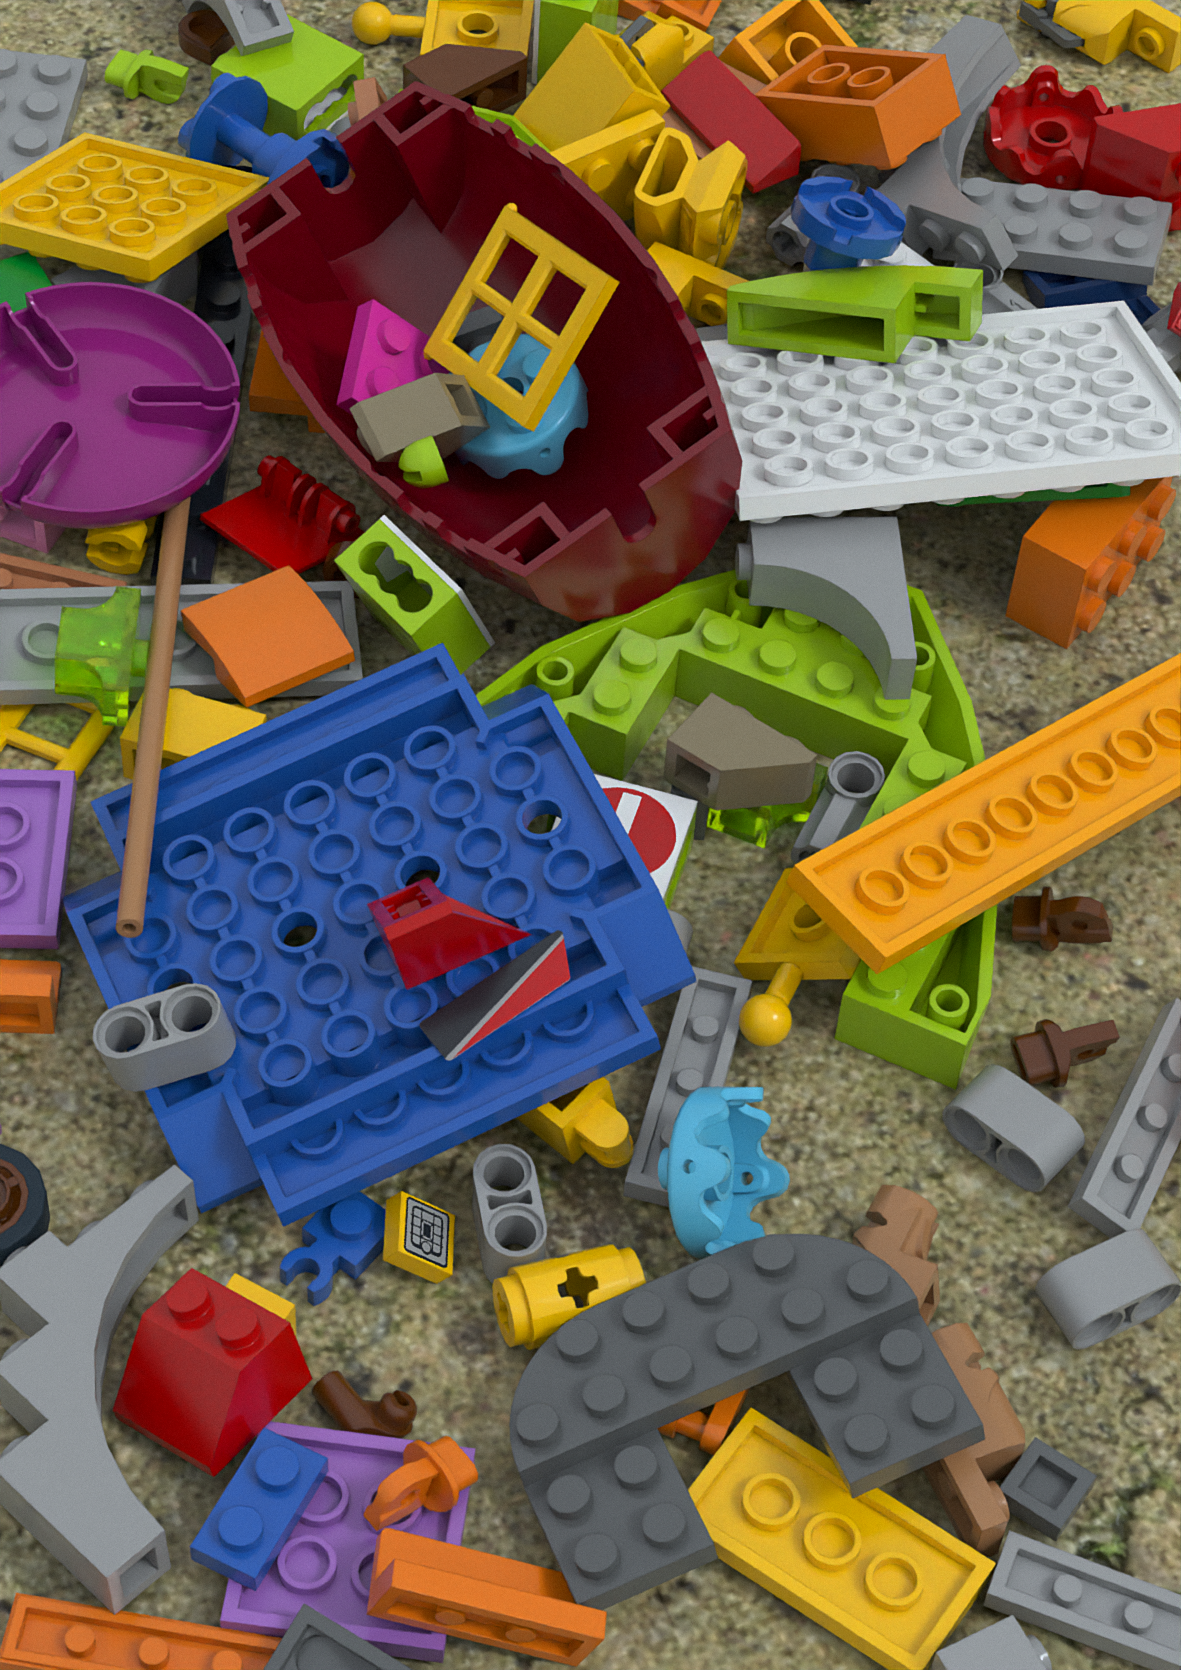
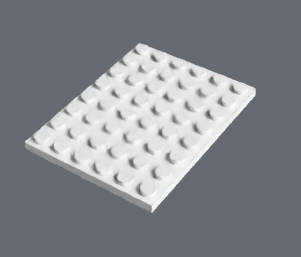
(1016, 410)

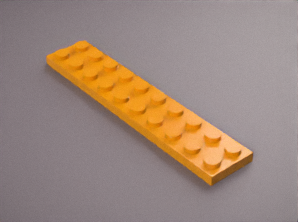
(1000, 823)

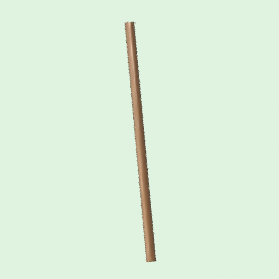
(152, 724)

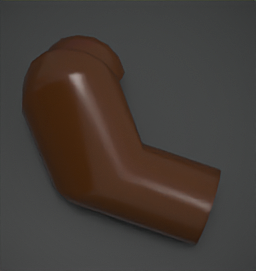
(387, 1417)

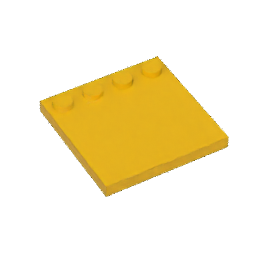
(119, 206)

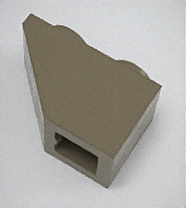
(425, 407)
(736, 760)

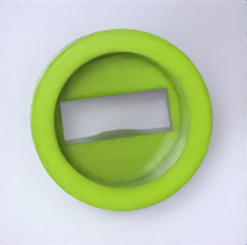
(423, 464)

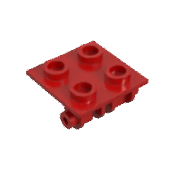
(286, 518)

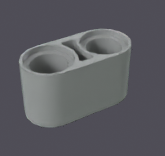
(163, 1028)
(1013, 1128)
(507, 1215)
(1108, 1288)

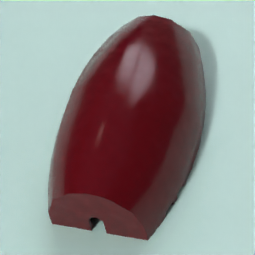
(424, 187)

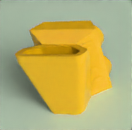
(690, 201)

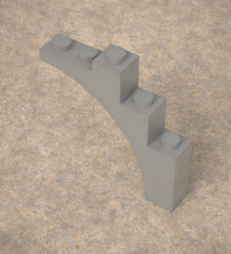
(929, 181)
(70, 1304)

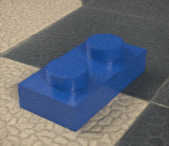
(259, 1509)

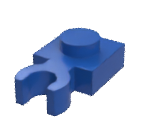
(338, 1237)

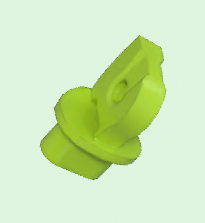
(147, 74)

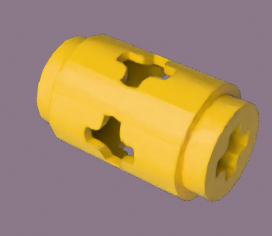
(529, 1299)

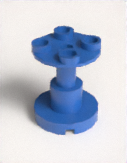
(231, 129)
(845, 224)

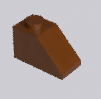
(473, 74)

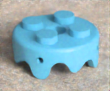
(507, 443)
(708, 1166)

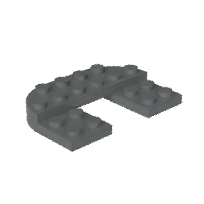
(694, 1337)

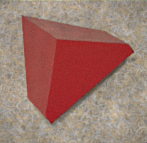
(435, 932)

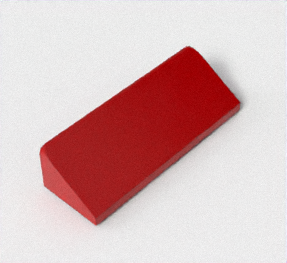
(723, 110)

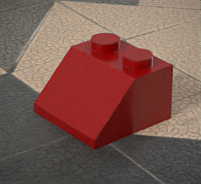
(1137, 156)
(208, 1372)

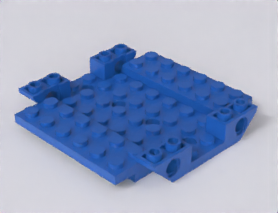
(308, 830)

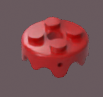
(1036, 113)

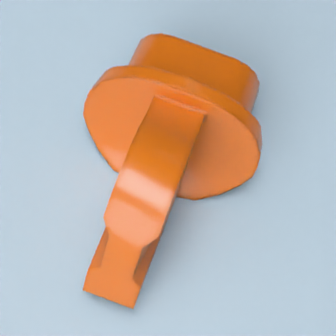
(429, 1478)

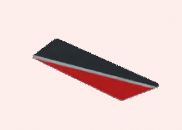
(499, 997)

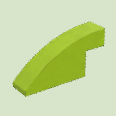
(856, 310)

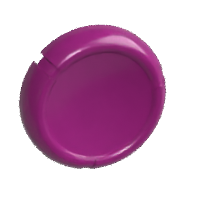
(109, 405)

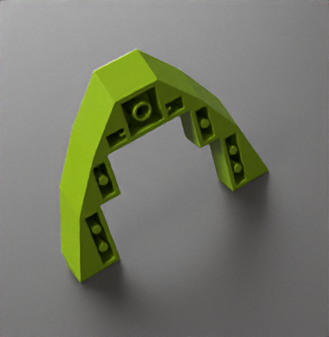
(822, 690)

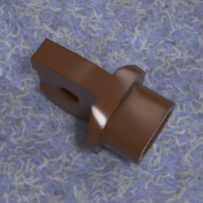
(1060, 920)
(1050, 1051)

